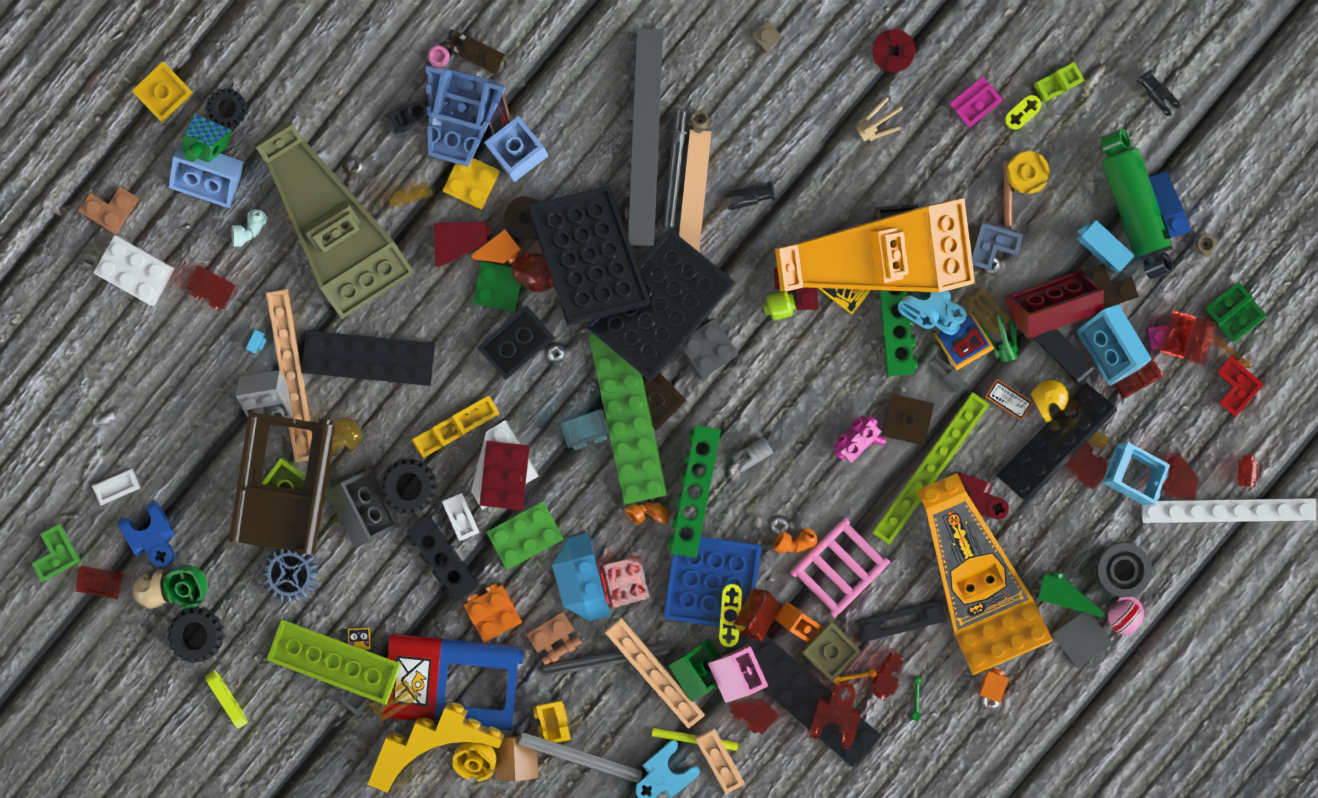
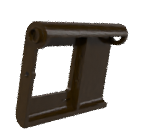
(276, 514)

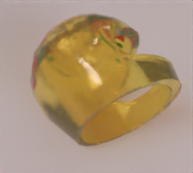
(347, 434)

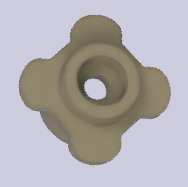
(699, 116)
(1211, 243)

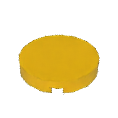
(1027, 172)

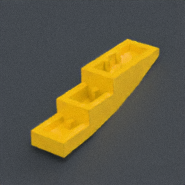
(455, 427)

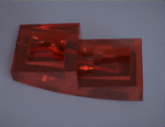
(1142, 378)

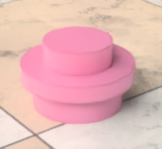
(438, 56)

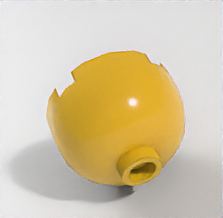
(474, 760)

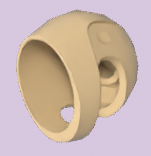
(148, 591)

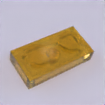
(401, 197)

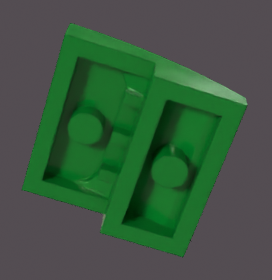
(1235, 312)

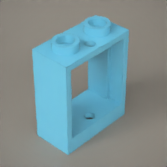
(1104, 246)
(1118, 466)

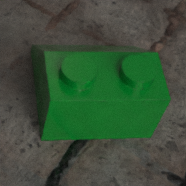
(693, 670)

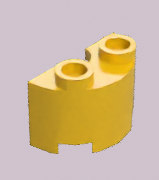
(553, 721)

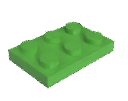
(525, 535)

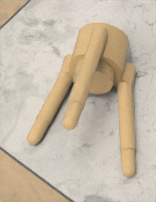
(868, 128)

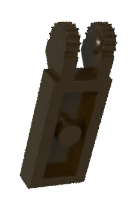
(476, 52)

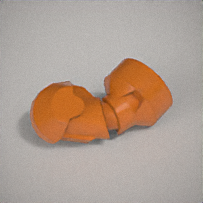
(658, 511)
(805, 539)

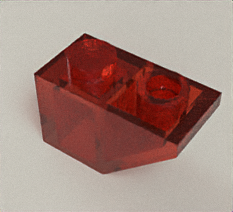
(1181, 480)
(755, 712)

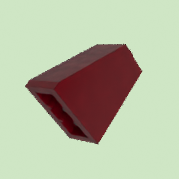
(458, 240)

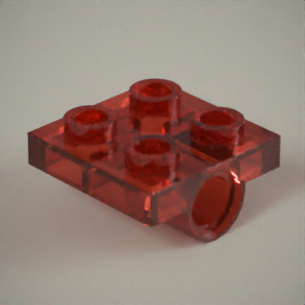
(624, 582)

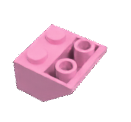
(737, 674)

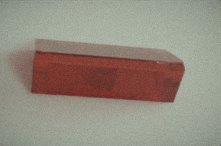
(99, 582)

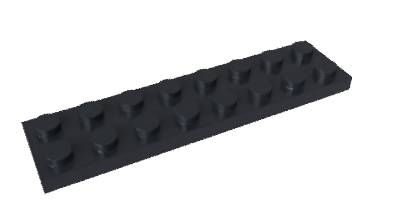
(799, 694)

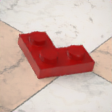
(1243, 385)

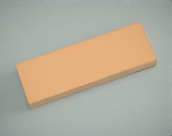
(719, 760)

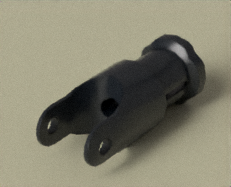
(1157, 92)
(751, 195)

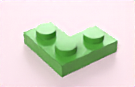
(61, 554)

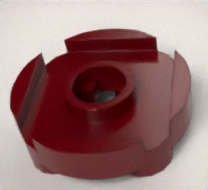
(895, 38)

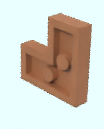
(113, 214)

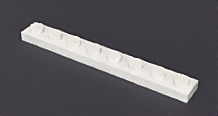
(1229, 510)

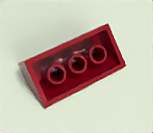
(1055, 303)

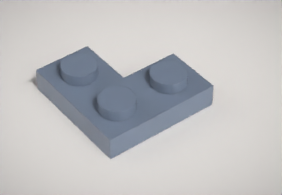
(993, 239)

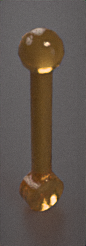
(1219, 342)

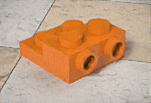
(492, 612)

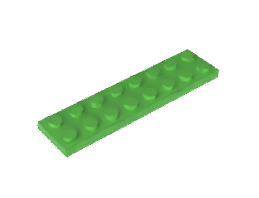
(629, 425)

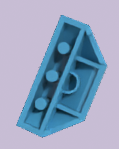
(580, 579)

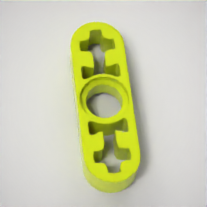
(725, 598)
(226, 699)

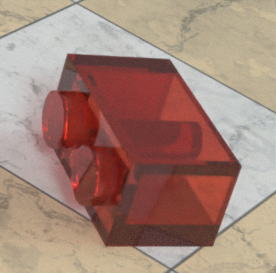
(211, 287)
(1088, 466)
(757, 614)

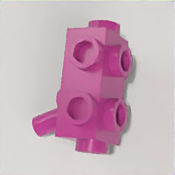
(858, 438)

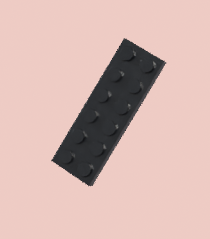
(368, 358)
(1056, 443)

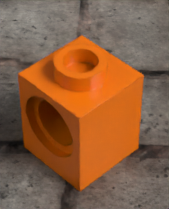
(993, 684)

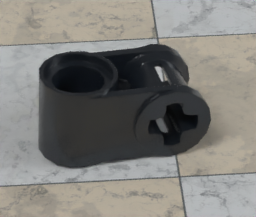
(406, 117)

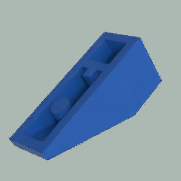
(1169, 205)

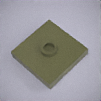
(831, 651)

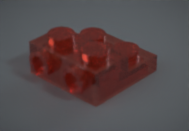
(886, 682)

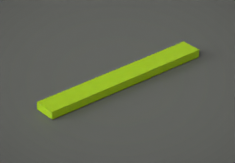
(931, 467)

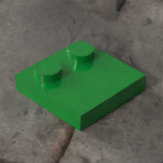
(496, 287)

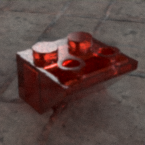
(1189, 338)

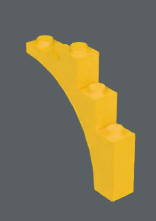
(426, 735)

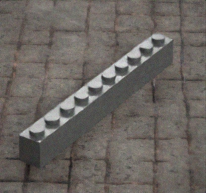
(645, 136)

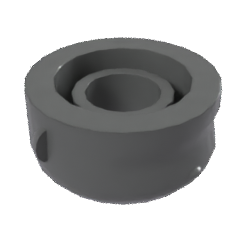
(1141, 569)

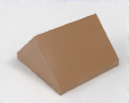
(515, 761)

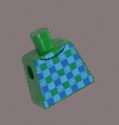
(204, 139)

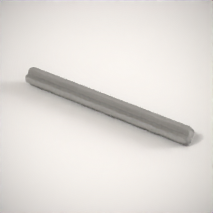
(580, 757)

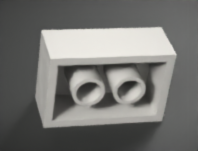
(134, 270)

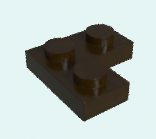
(1113, 292)

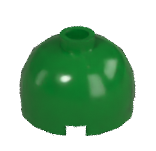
(185, 586)

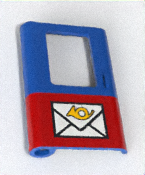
(426, 669)

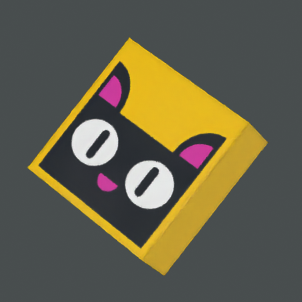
(360, 638)

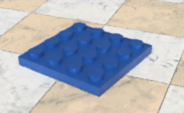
(698, 583)

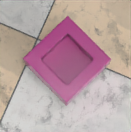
(1156, 336)

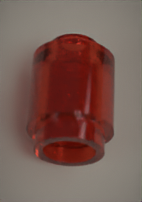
(1247, 471)

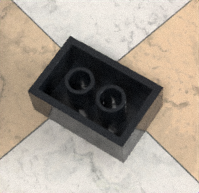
(516, 342)

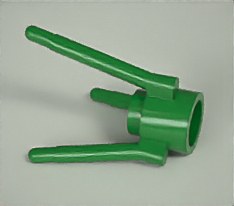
(1006, 350)

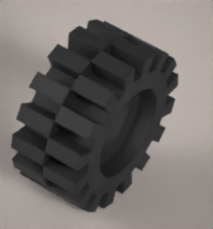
(217, 98)

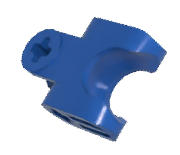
(153, 539)

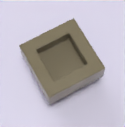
(767, 36)

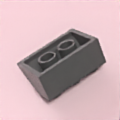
(362, 508)

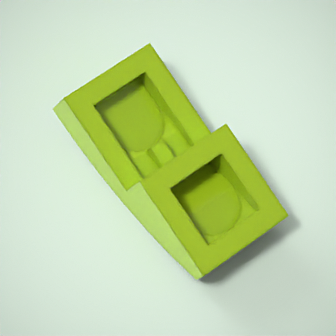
(1059, 82)

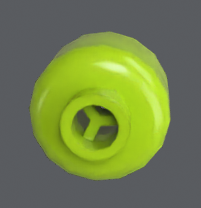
(779, 305)

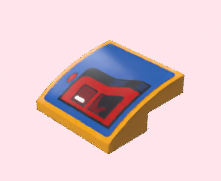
(966, 344)

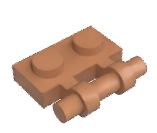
(549, 633)

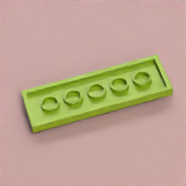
(334, 662)

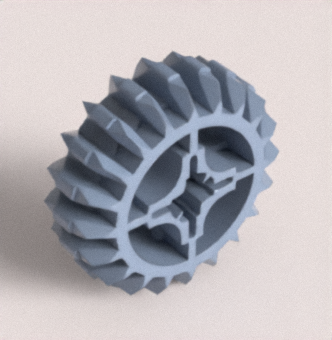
(274, 584)

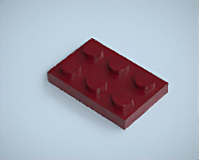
(504, 475)

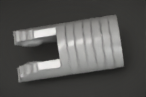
(758, 451)

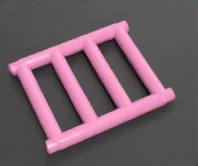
(851, 593)

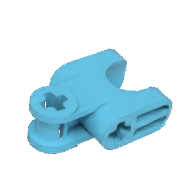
(933, 310)
(662, 777)

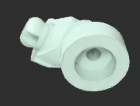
(255, 222)

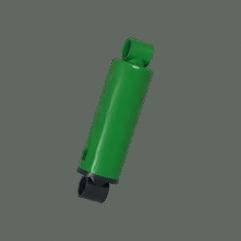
(1137, 204)

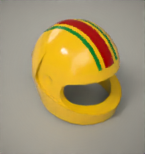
(1050, 392)

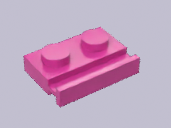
(976, 102)

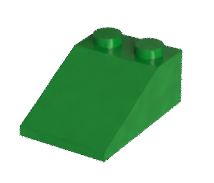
(1065, 594)

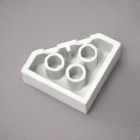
(499, 433)

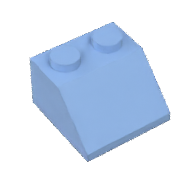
(516, 149)

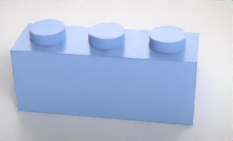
(209, 181)

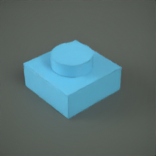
(256, 342)

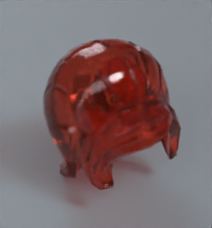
(532, 272)

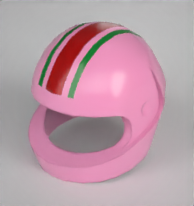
(1125, 615)

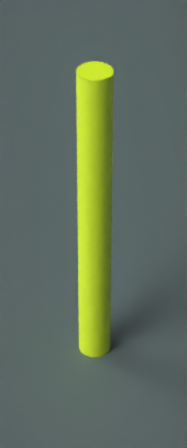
(690, 738)

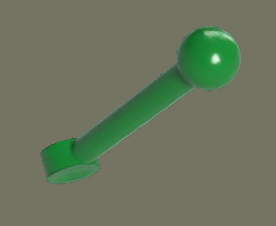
(916, 715)

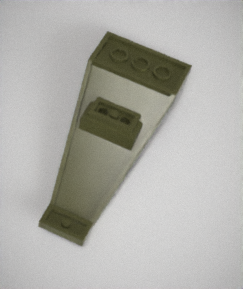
(354, 259)

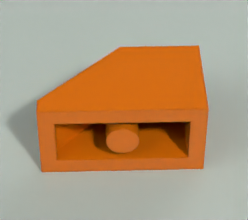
(498, 250)
(798, 622)

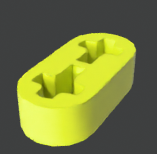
(1019, 109)

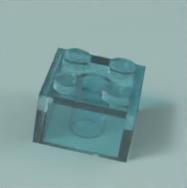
(584, 429)

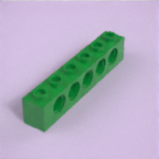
(893, 365)
(710, 438)

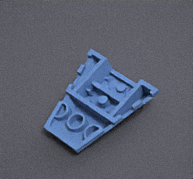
(458, 112)

